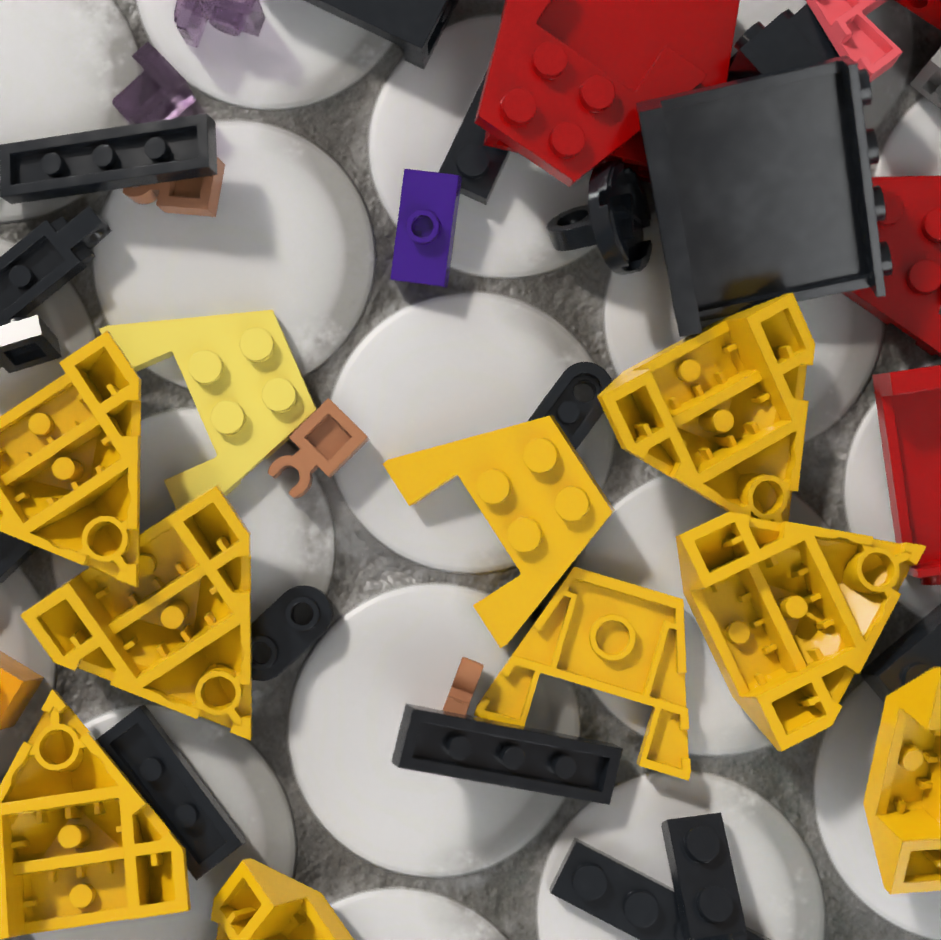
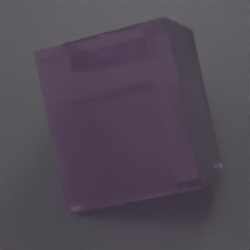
(156, 92)

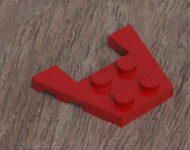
(560, 104)
(914, 243)

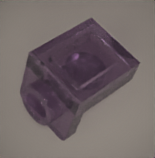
(224, 15)

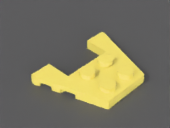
(240, 384)

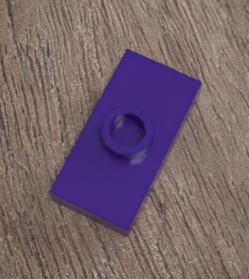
(426, 228)

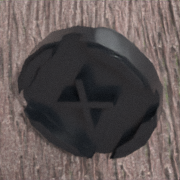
(610, 220)

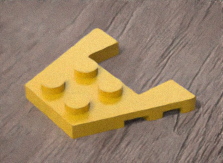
(531, 495)
(611, 641)

